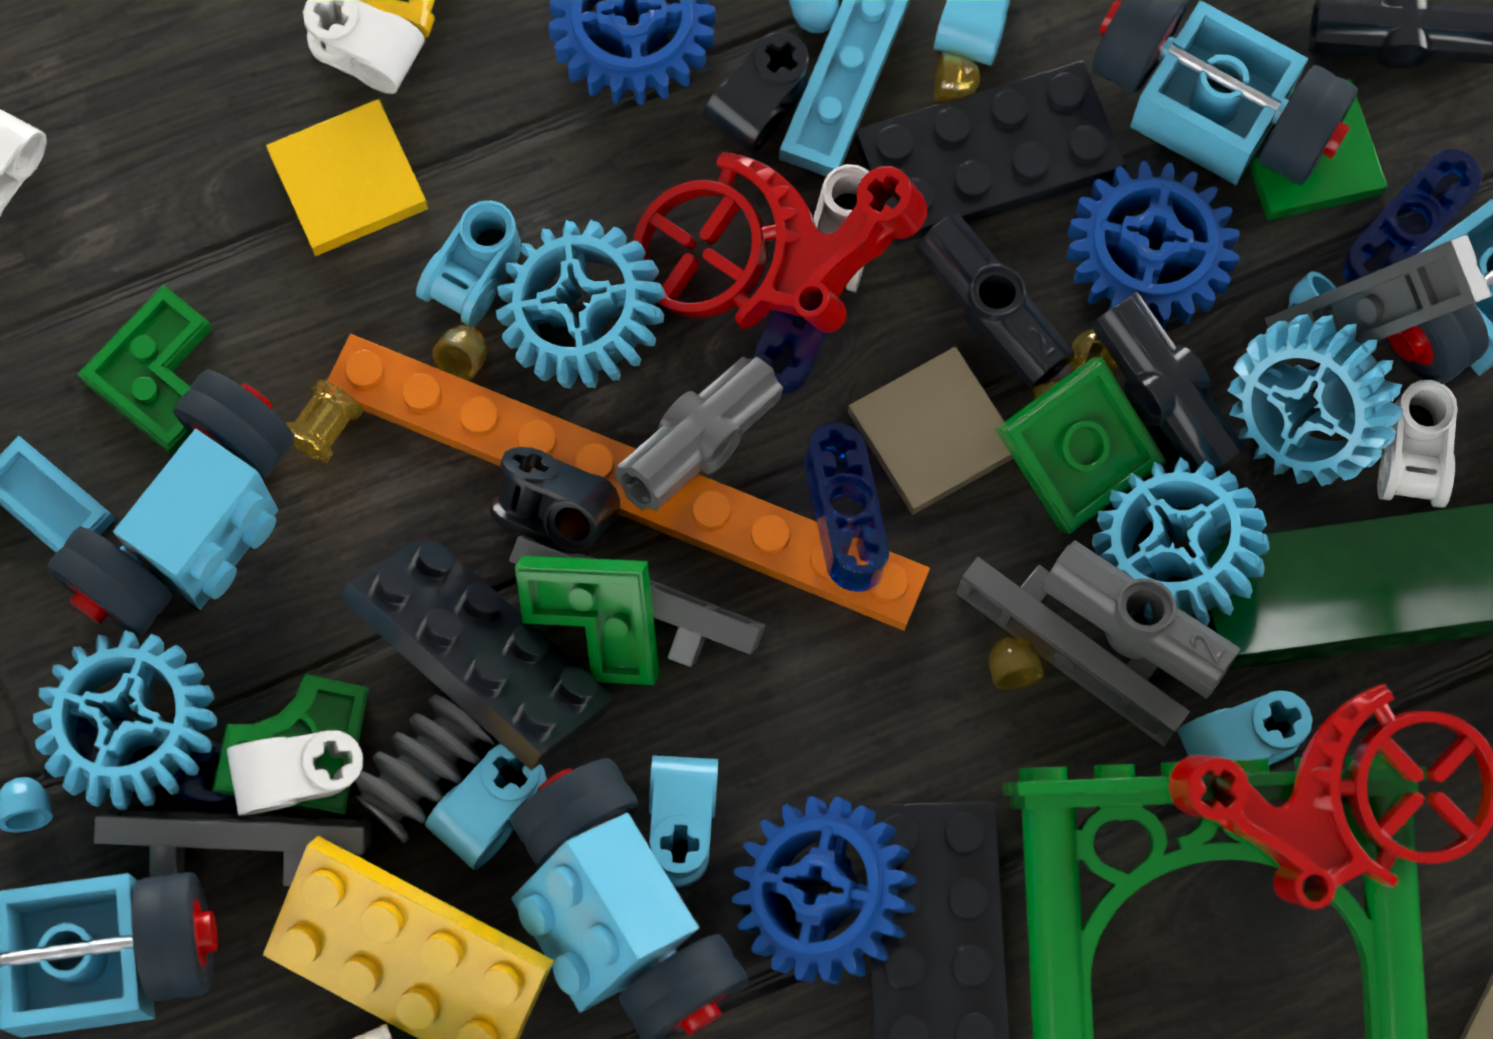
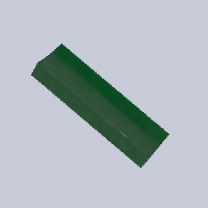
(1364, 587)

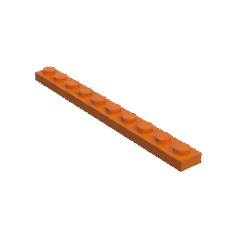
(699, 513)

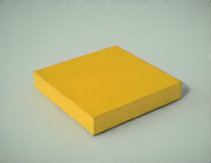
(347, 177)

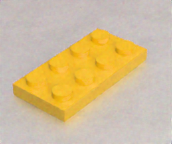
(403, 951)

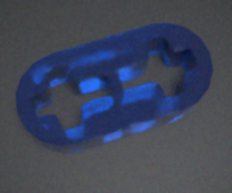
(806, 350)

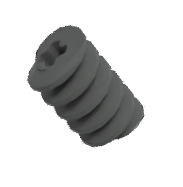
(420, 765)

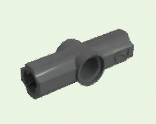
(698, 433)
(1173, 641)

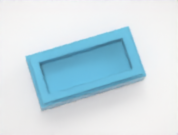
(45, 497)

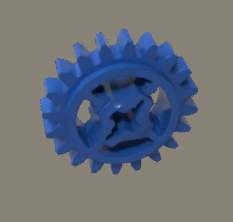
(635, 68)
(1159, 224)
(823, 913)

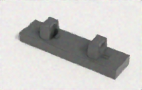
(1398, 295)
(692, 615)
(1116, 684)
(173, 831)

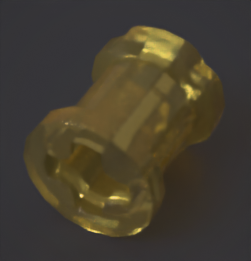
(323, 420)

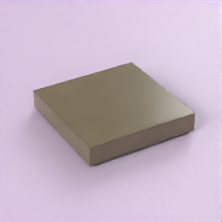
(932, 430)

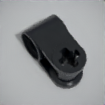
(756, 99)
(552, 500)

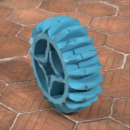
(533, 306)
(1349, 392)
(1217, 510)
(116, 746)

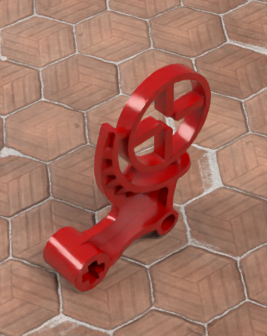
(807, 264)
(1311, 831)

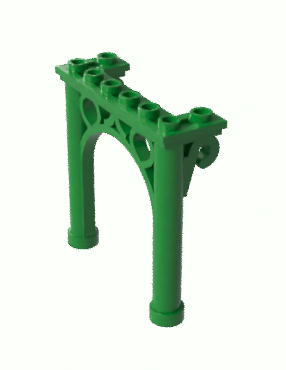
(1064, 948)

